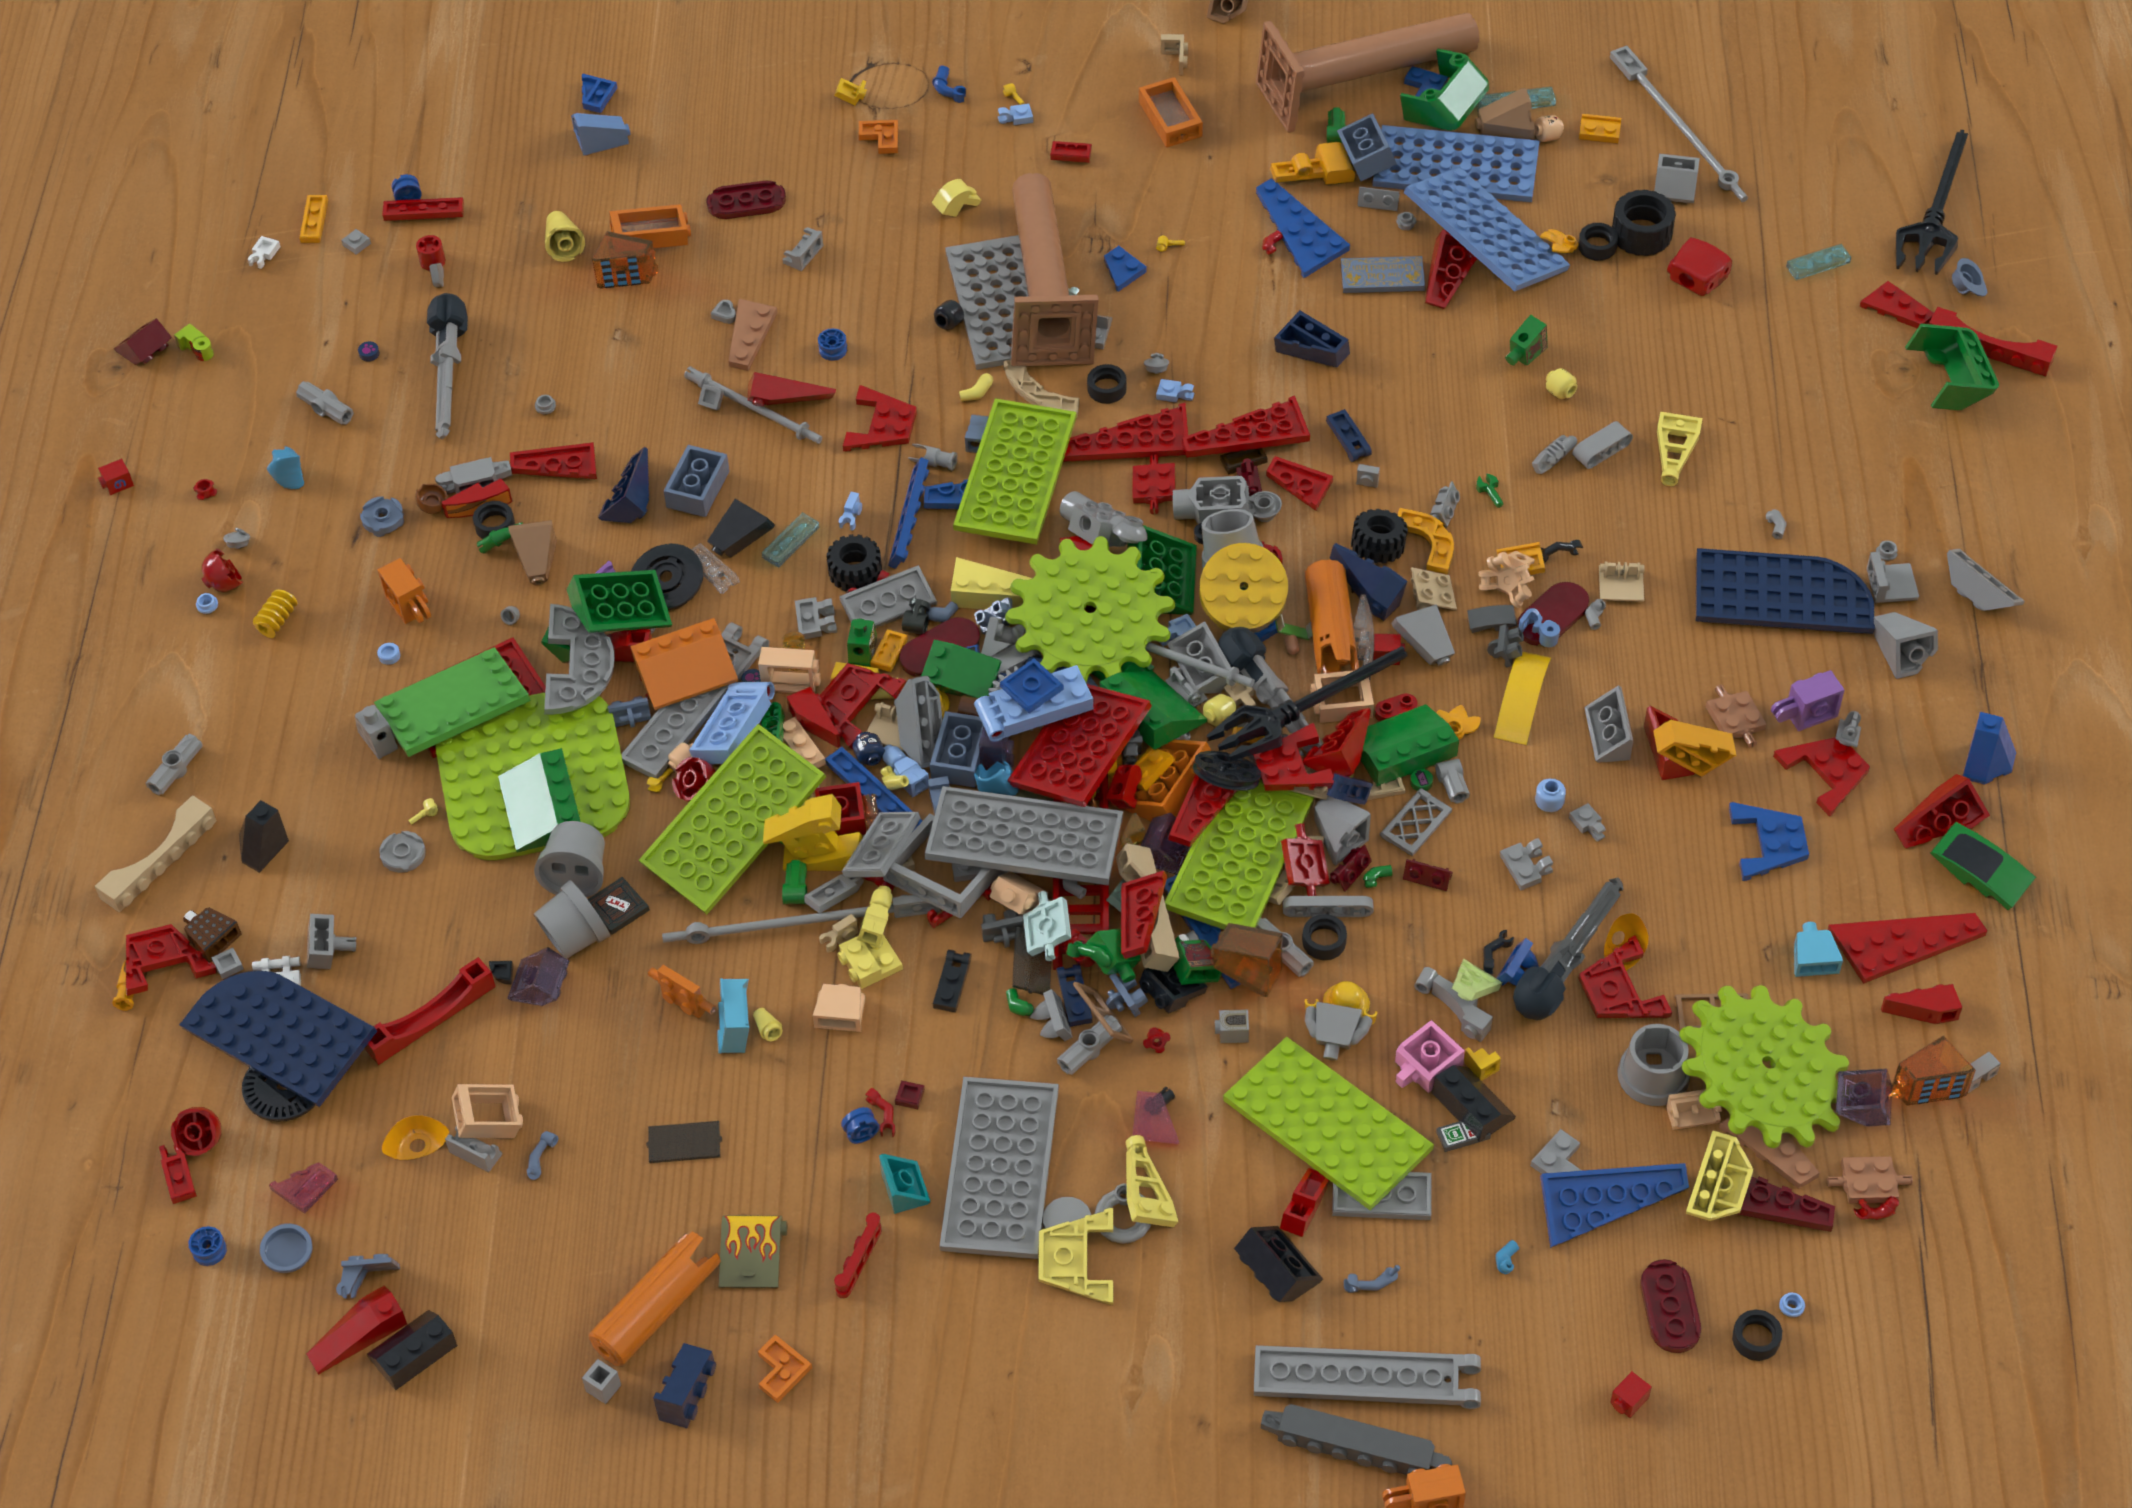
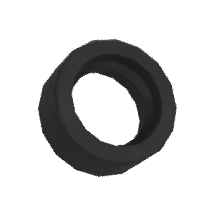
(1594, 252)
(1106, 371)
(490, 509)
(1326, 952)
(1761, 1318)

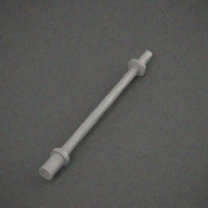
(801, 430)
(1231, 676)

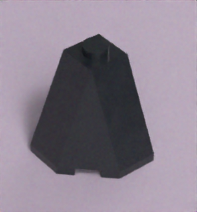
(738, 529)
(261, 836)

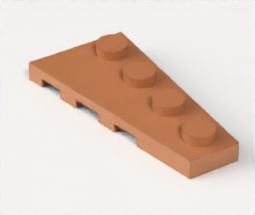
(749, 332)
(1786, 1158)

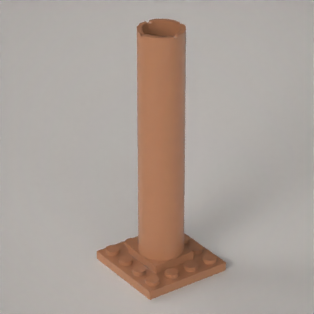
(1287, 74)
(1049, 322)

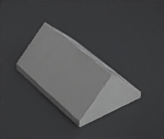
(1202, 646)
(1610, 727)

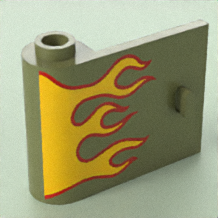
(750, 1251)

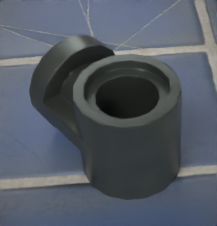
(916, 620)

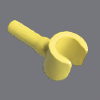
(430, 809)

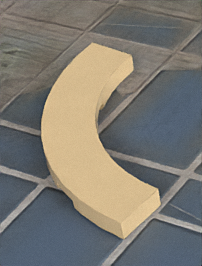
(1034, 392)

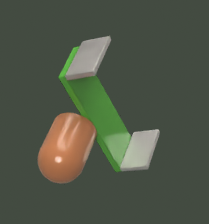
(1294, 632)

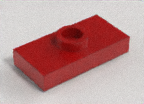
(1071, 151)

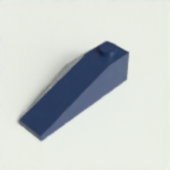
(630, 493)
(1380, 585)

